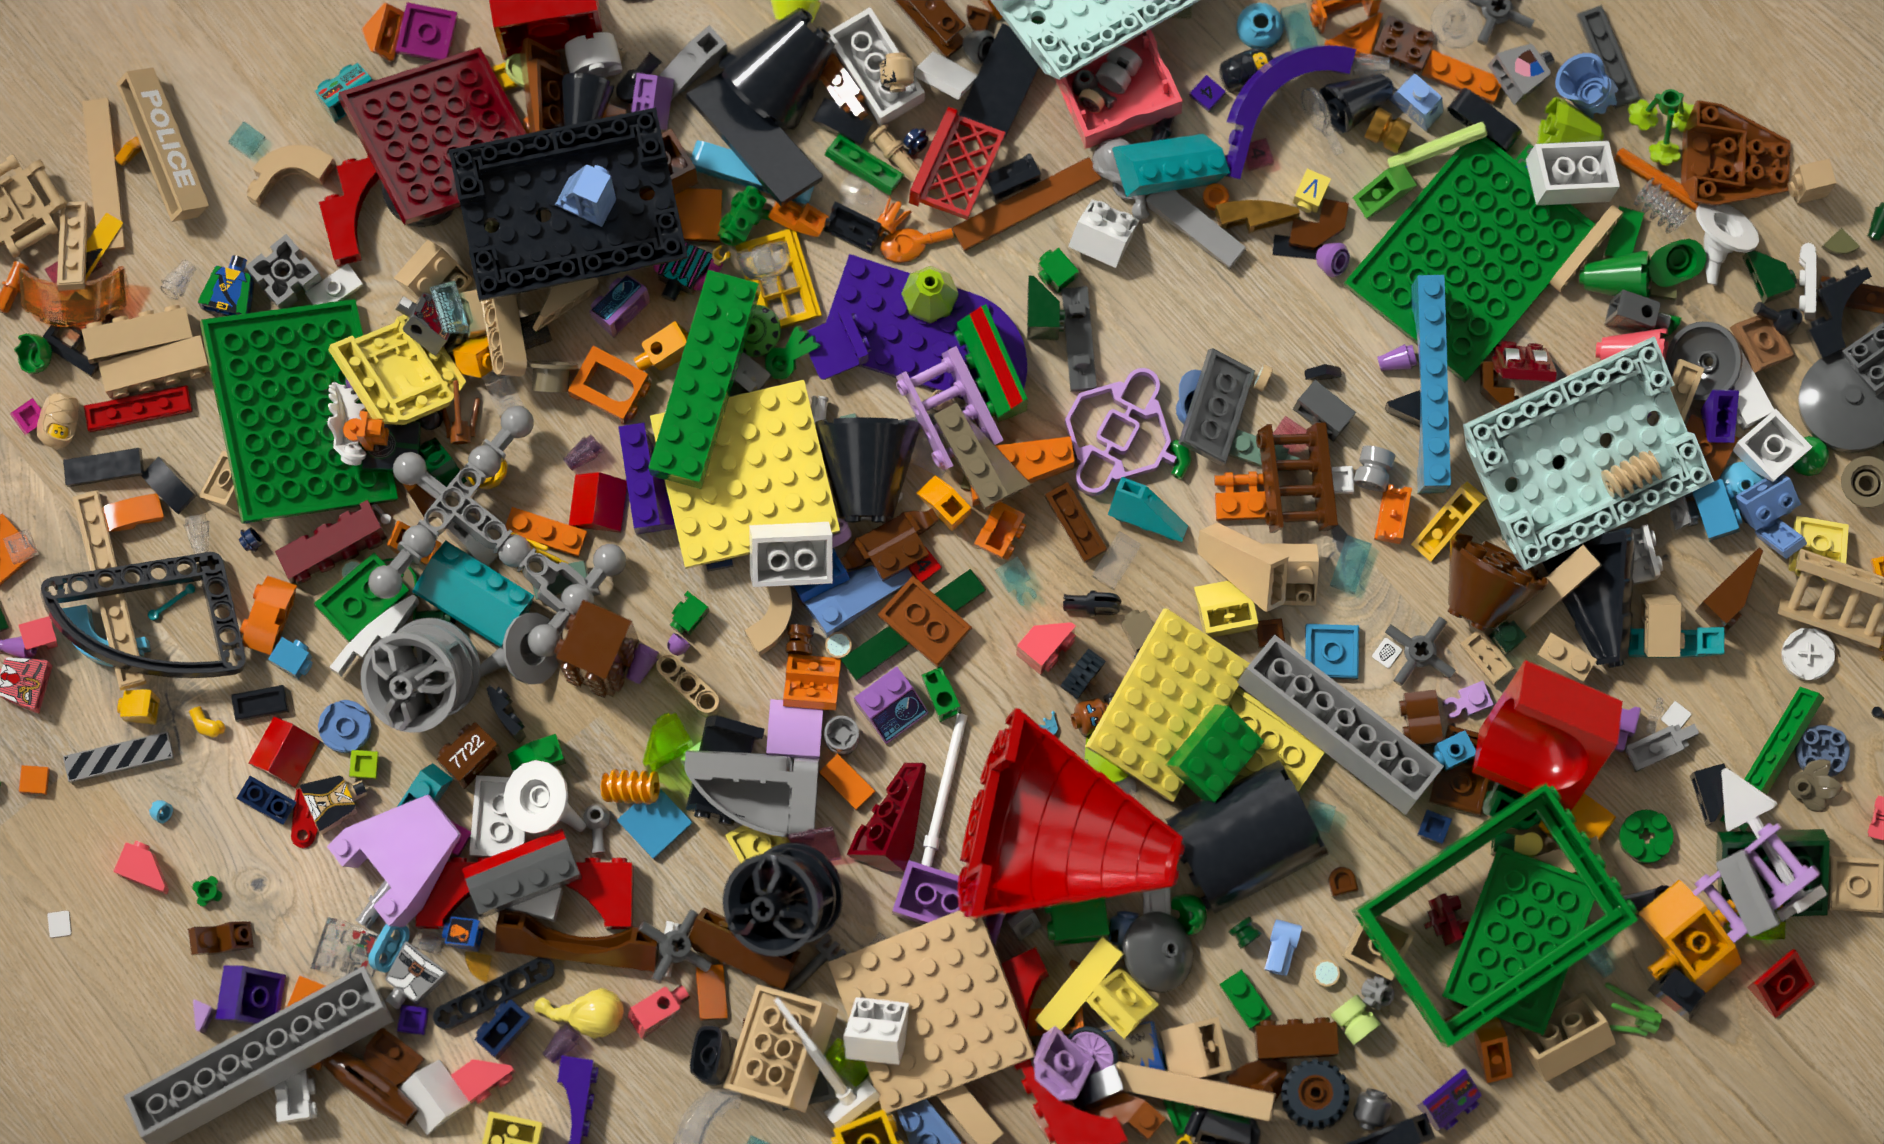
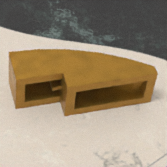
(1255, 214)

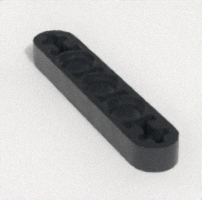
(480, 993)

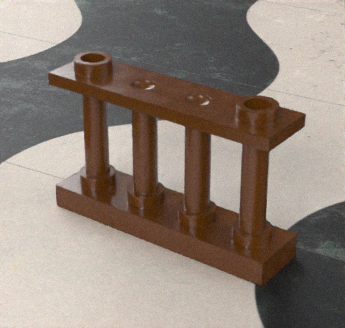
(936, 23)
(1318, 463)

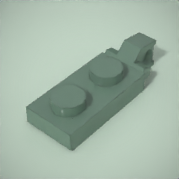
(1246, 449)

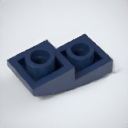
(266, 800)

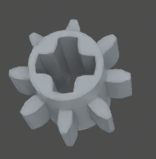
(1377, 992)

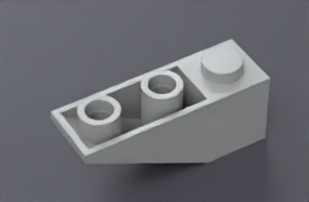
(695, 59)

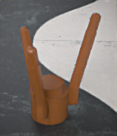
(460, 432)

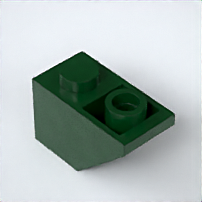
(439, 462)

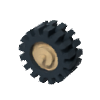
(1082, 673)

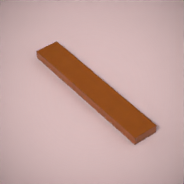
(1026, 204)

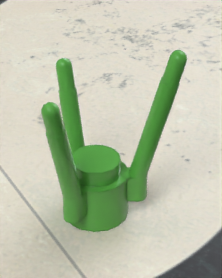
(1646, 1019)

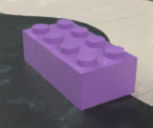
(932, 894)

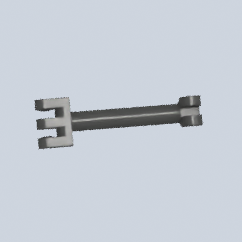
(824, 955)

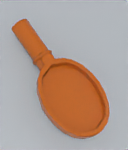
(909, 244)

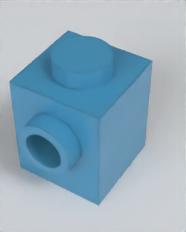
(291, 657)
(1454, 751)

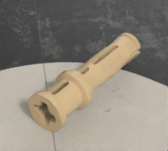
(894, 150)

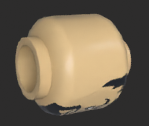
(896, 72)

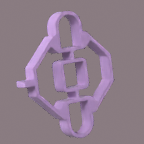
(1152, 409)

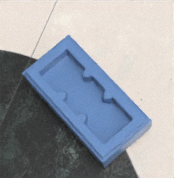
(1781, 538)

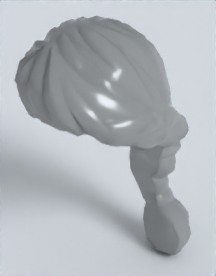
(1106, 167)

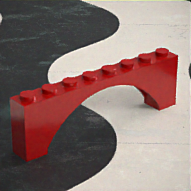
(603, 884)
(1065, 1122)

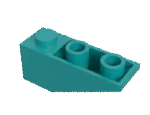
(1143, 508)
(430, 782)

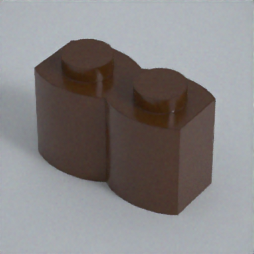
(1421, 717)

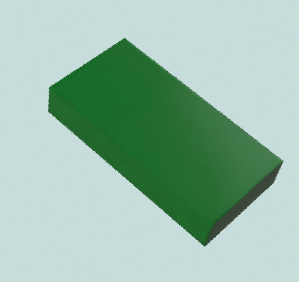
(1624, 233)

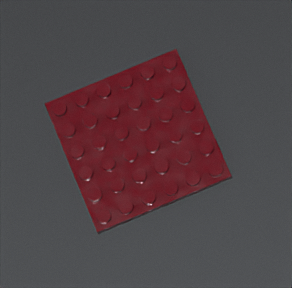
(421, 115)

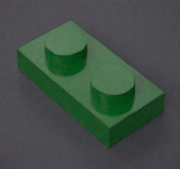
(1245, 999)

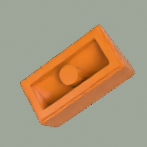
(712, 993)

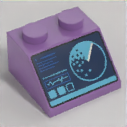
(620, 304)
(891, 705)

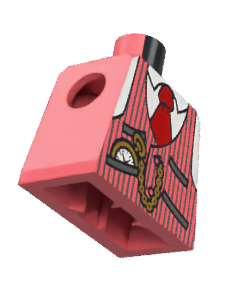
(25, 682)
(648, 1017)

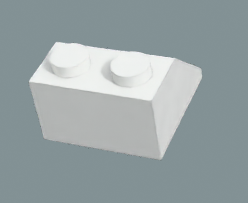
(1771, 447)

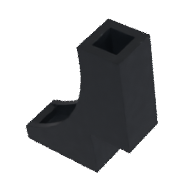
(1409, 1131)

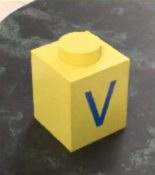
(1311, 191)

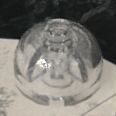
(765, 261)

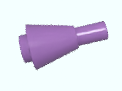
(16, 648)

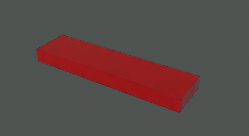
(138, 408)

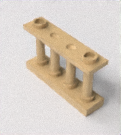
(1835, 574)

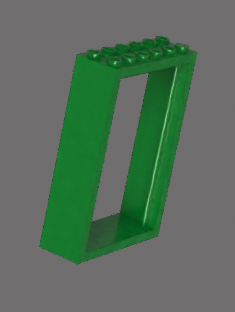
(1590, 867)

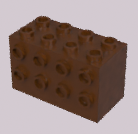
(597, 649)

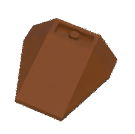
(1731, 157)

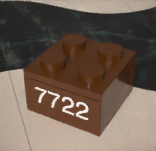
(468, 754)

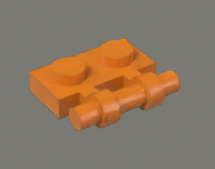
(1240, 505)

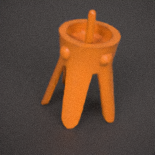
(887, 218)

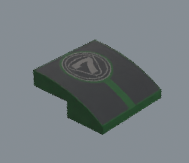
(400, 440)

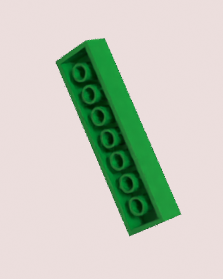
(704, 379)

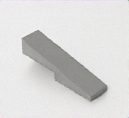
(1197, 226)

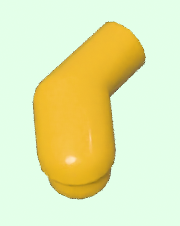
(206, 726)

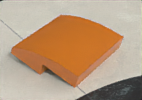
(811, 682)

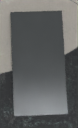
(1216, 406)

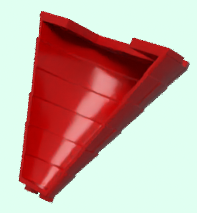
(1056, 830)

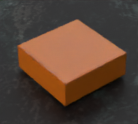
(34, 779)

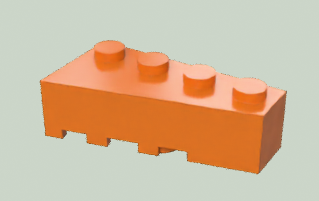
(1037, 459)

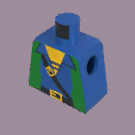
(228, 289)

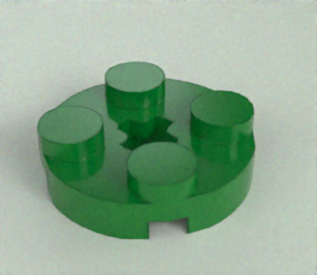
(1636, 848)

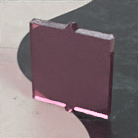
(821, 839)

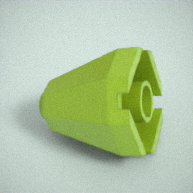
(1567, 125)
(930, 294)

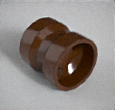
(799, 639)

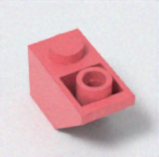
(480, 1077)

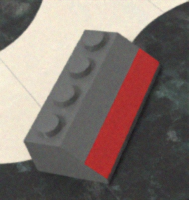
(521, 873)

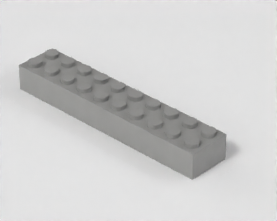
(258, 1058)

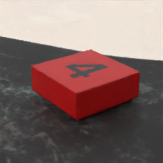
(926, 568)

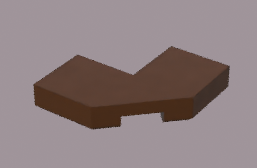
(1313, 234)

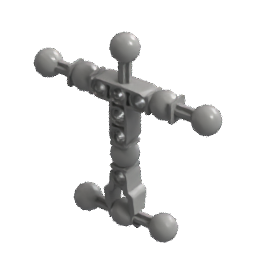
(512, 549)

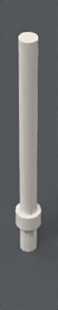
(932, 841)

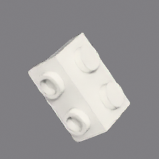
(1646, 563)

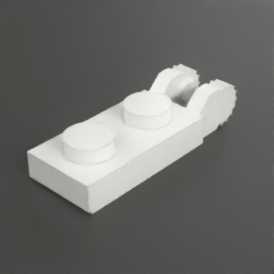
(1808, 279)

